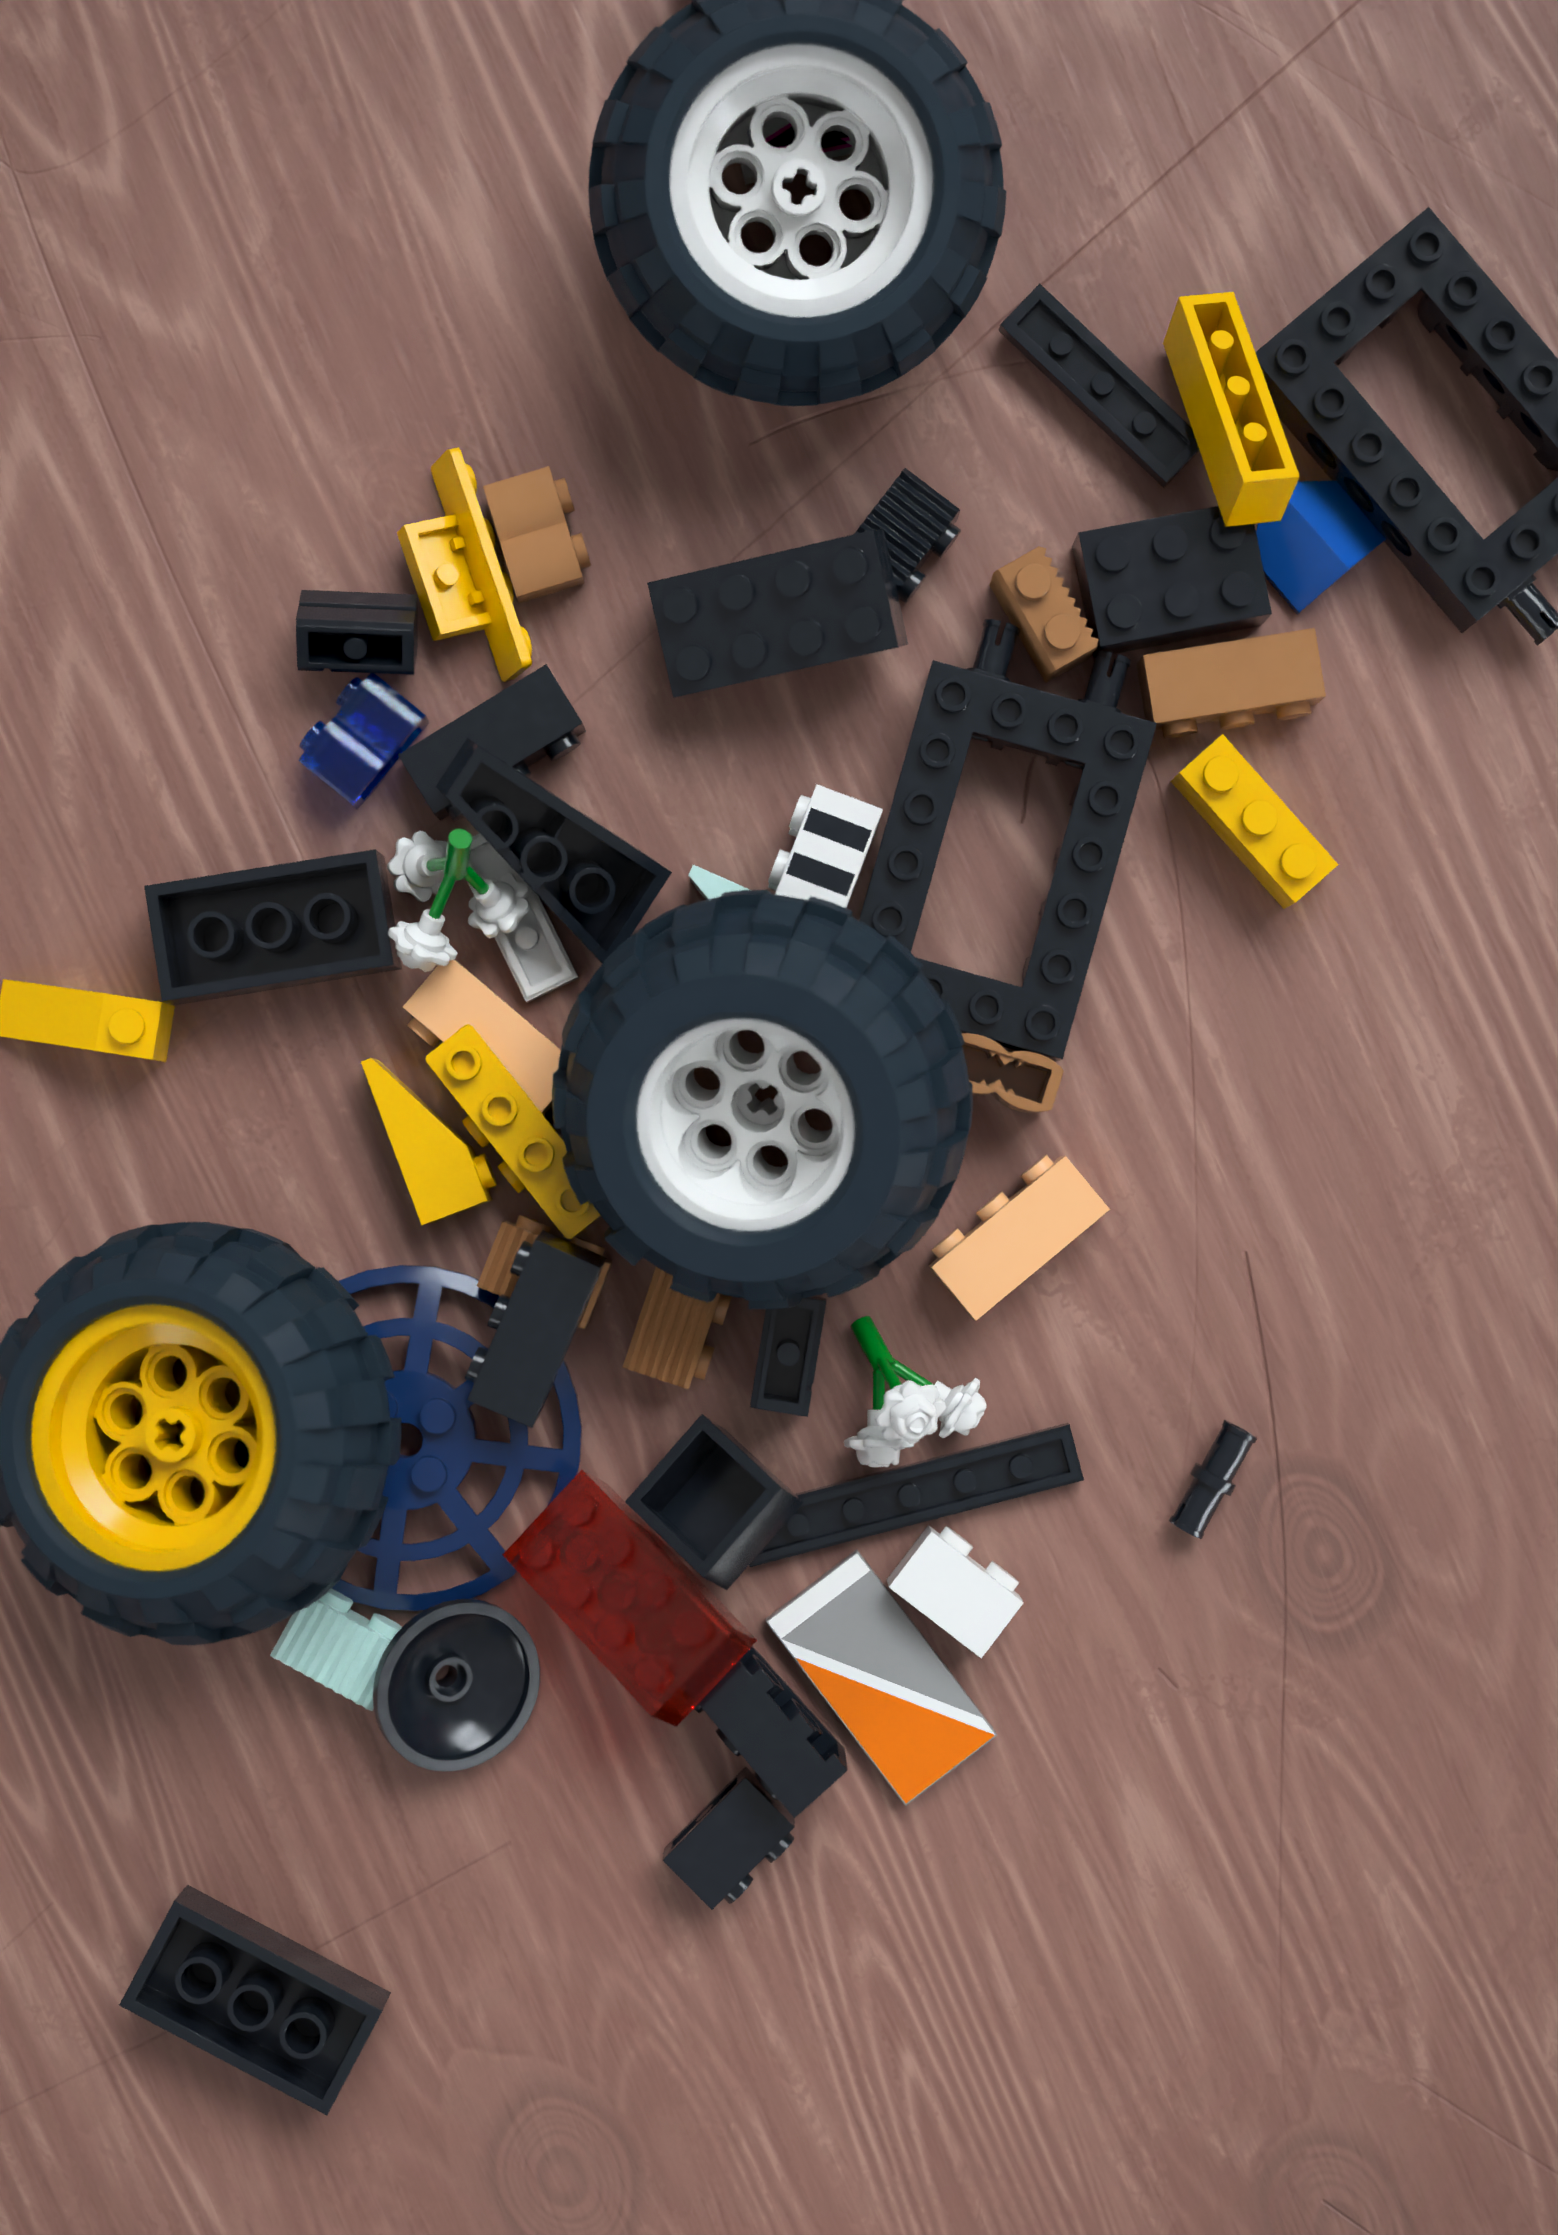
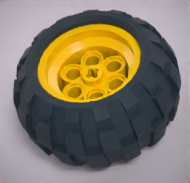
(307, 1410)

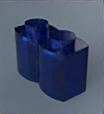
(362, 739)

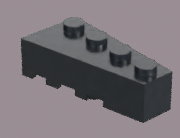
(568, 859)
(774, 1733)

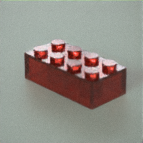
(629, 1598)

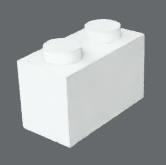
(955, 1589)

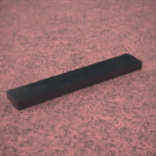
(927, 1491)

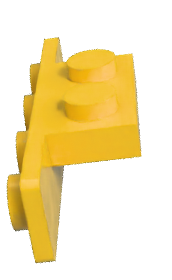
(459, 571)
(513, 1125)

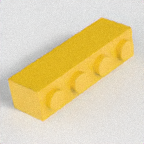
(1230, 409)

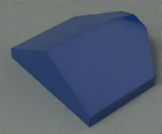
(1314, 542)

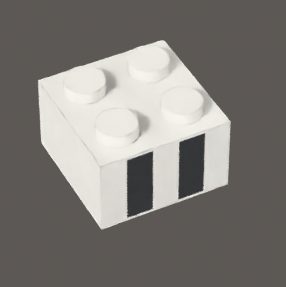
(828, 849)

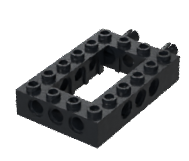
(1374, 467)
(1081, 733)

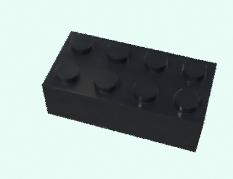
(778, 613)
(272, 927)
(255, 1999)

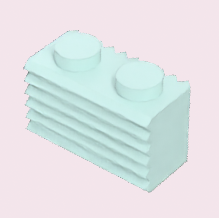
(336, 1646)

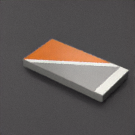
(881, 1677)

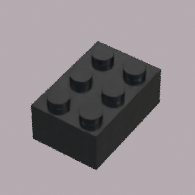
(1170, 580)

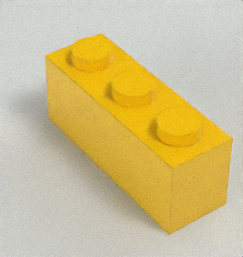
(1254, 822)

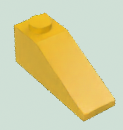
(85, 1020)
(433, 1157)

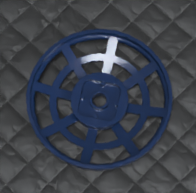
(447, 1446)

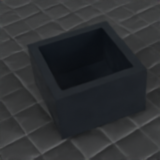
(714, 1502)

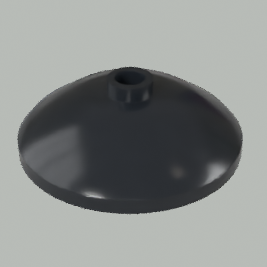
(478, 1702)

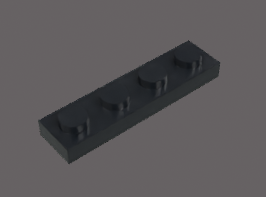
(1101, 385)

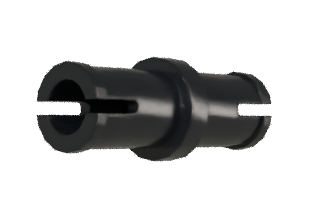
(1212, 1479)

